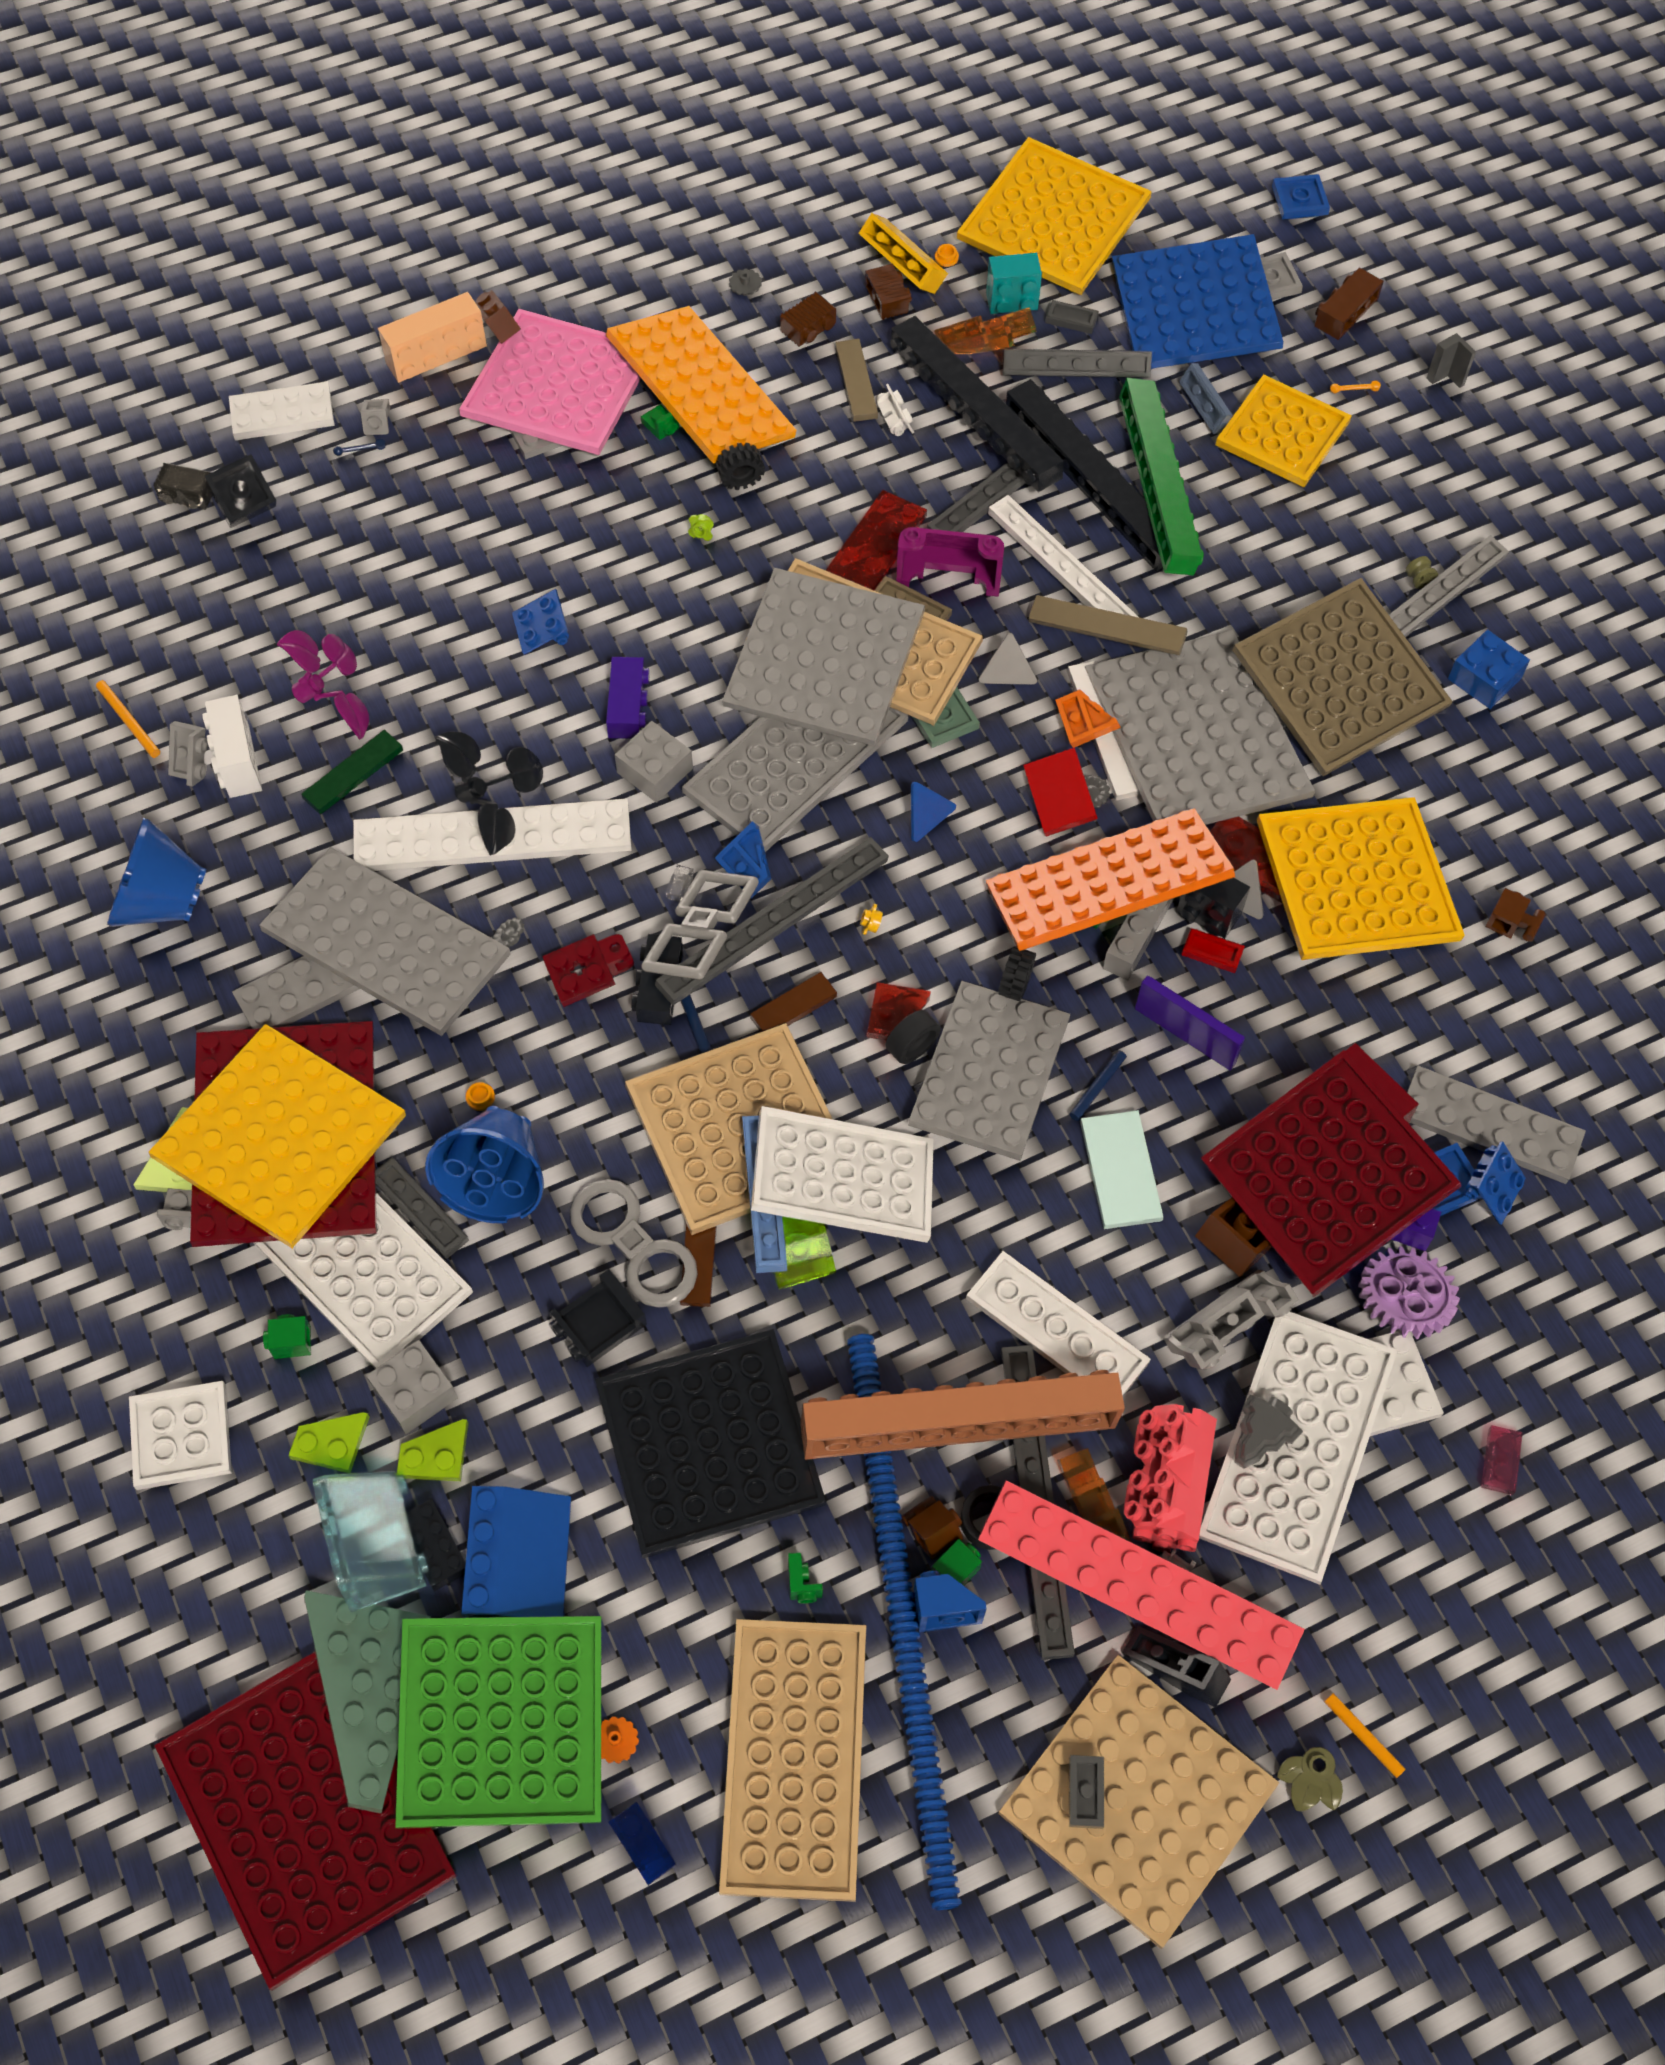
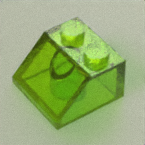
(806, 1253)

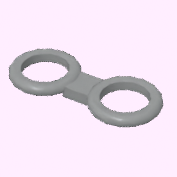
(633, 1243)

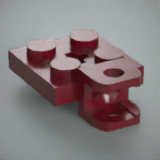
(600, 963)

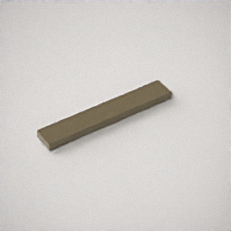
(1108, 625)

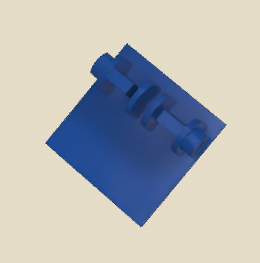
(541, 622)
(1496, 1181)

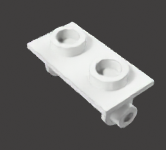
(891, 403)

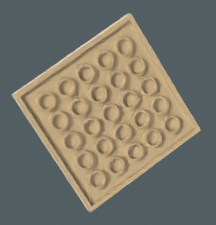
(697, 1113)
(1170, 1801)

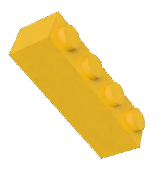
(903, 253)

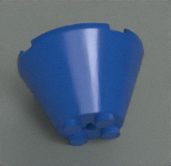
(156, 882)
(488, 1167)

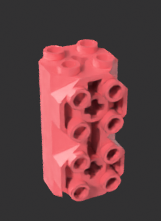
(1170, 1490)

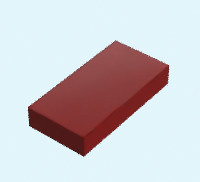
(1213, 950)

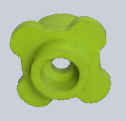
(703, 522)

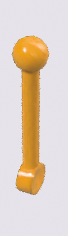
(1374, 386)

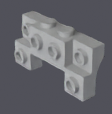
(1208, 1331)

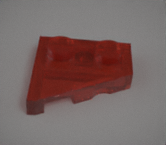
(893, 1005)

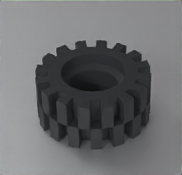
(729, 466)
(1017, 974)

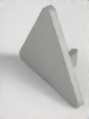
(1008, 665)
(1249, 875)

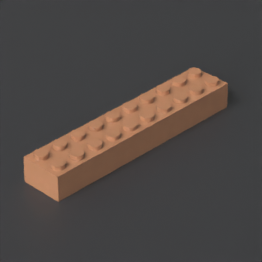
(961, 1414)

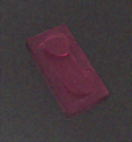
(1502, 1460)

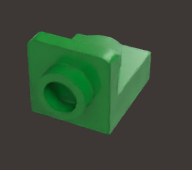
(660, 422)
(797, 1576)

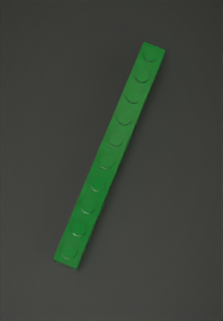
(1160, 477)

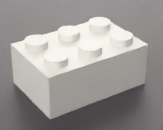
(231, 746)

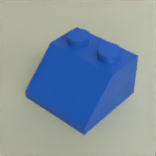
(945, 1603)

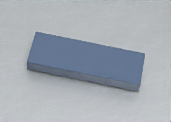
(1205, 398)

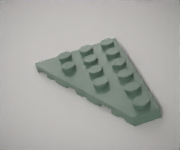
(361, 1685)

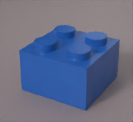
(1488, 669)

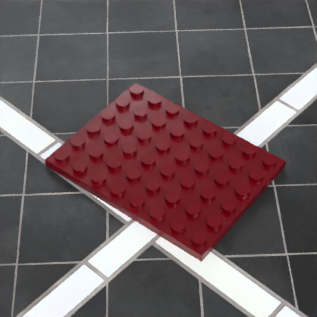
(354, 1209)
(279, 1829)

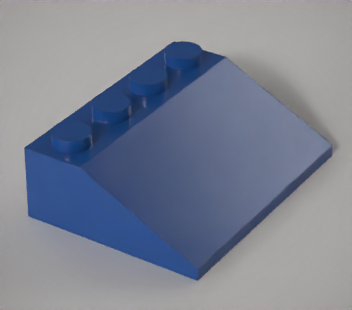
(516, 1553)

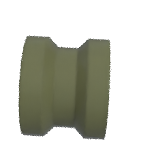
(1421, 572)

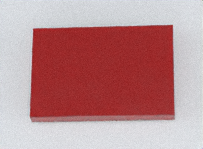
(1060, 792)

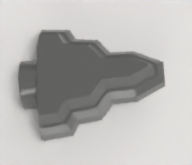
(1264, 1429)

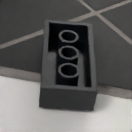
(435, 1541)

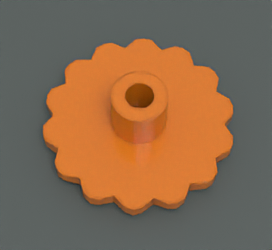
(618, 1740)

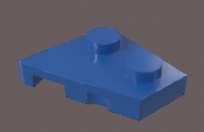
(746, 856)

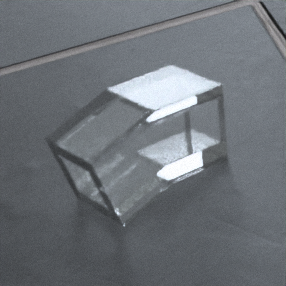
(679, 882)

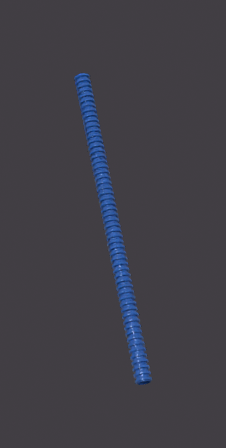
(907, 1646)

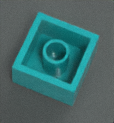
(1013, 282)

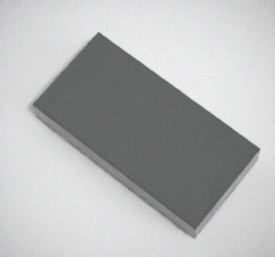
(1072, 316)

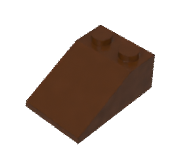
(1233, 1238)

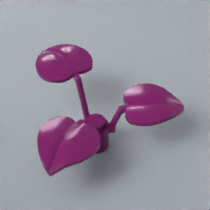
(304, 653)

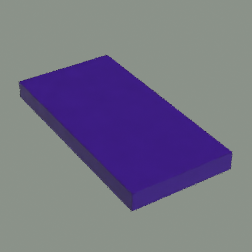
(1189, 1023)

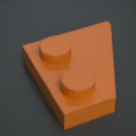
(1084, 718)

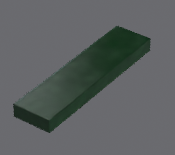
(352, 772)

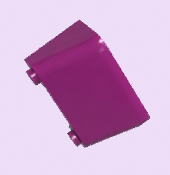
(950, 552)

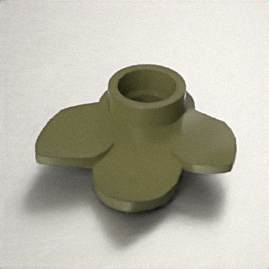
(1312, 1785)

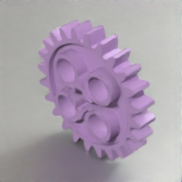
(1408, 1292)

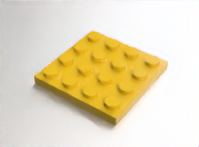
(1283, 430)

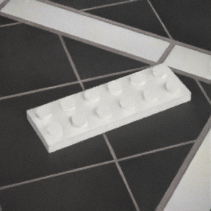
(1053, 1323)

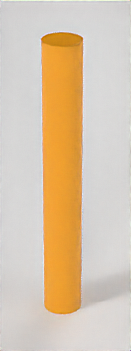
(1364, 1735)

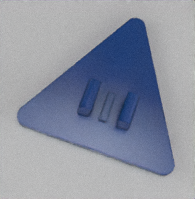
(927, 810)

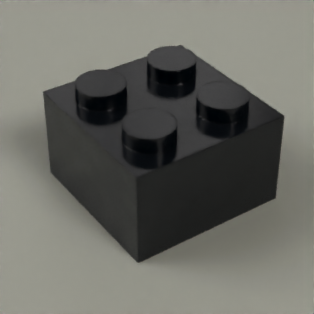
(240, 491)
(1215, 906)

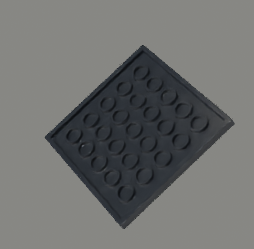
(709, 1443)

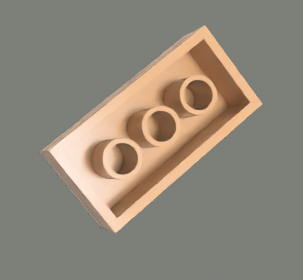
(432, 337)

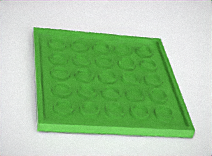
(499, 1722)

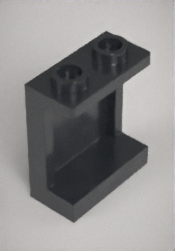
(598, 1320)

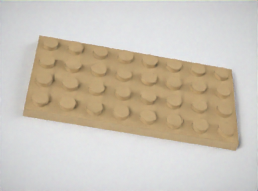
(934, 662)
(794, 1761)

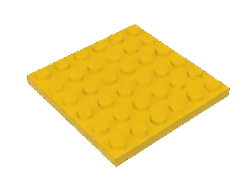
(1059, 210)
(1359, 878)
(277, 1135)

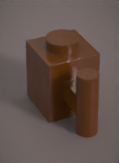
(1510, 914)
(933, 1526)

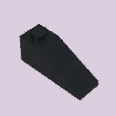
(1178, 1665)

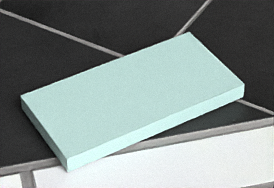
(1121, 1169)

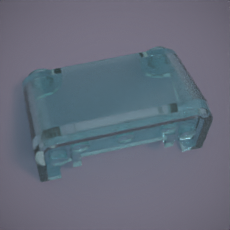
(369, 1536)

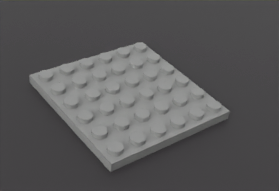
(824, 656)

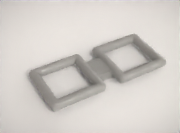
(700, 924)

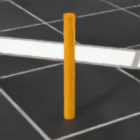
(128, 719)

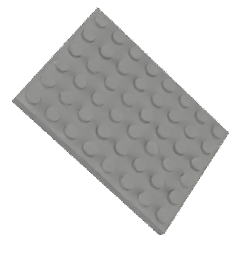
(1199, 732)

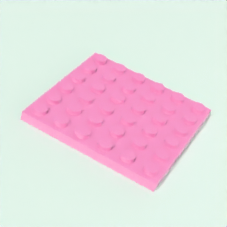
(554, 384)

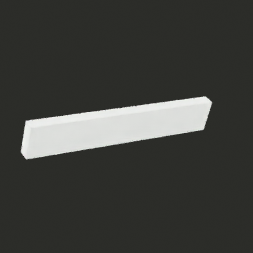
(1111, 757)

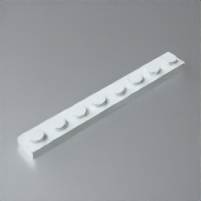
(1055, 557)

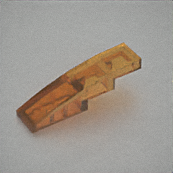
(1091, 1492)

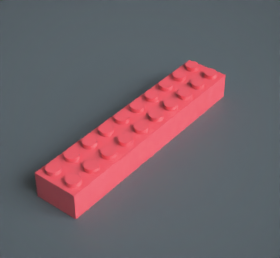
(1141, 1584)

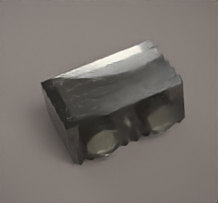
(182, 486)

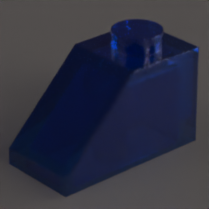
(642, 1843)

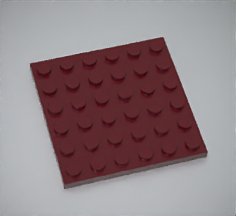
(1330, 1173)

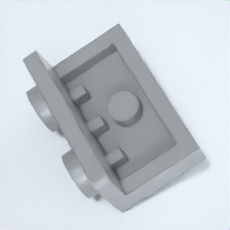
(187, 752)

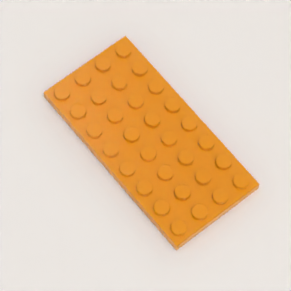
(700, 382)

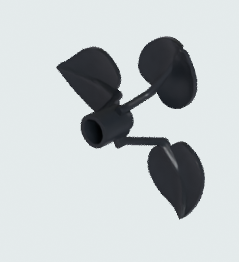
(460, 756)

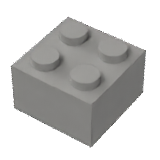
(654, 761)
(412, 1386)

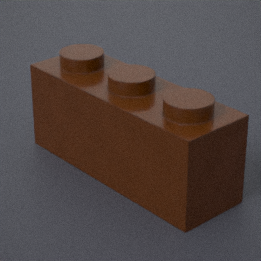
(1348, 303)

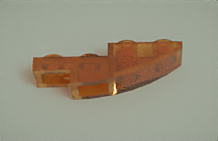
(991, 335)

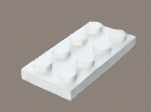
(281, 410)

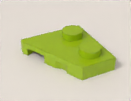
(330, 1442)
(435, 1454)

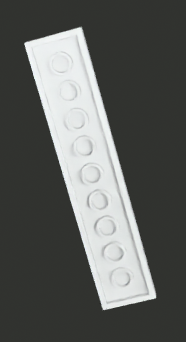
(456, 836)

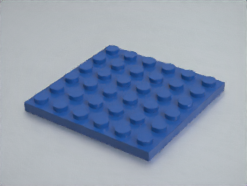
(1197, 301)

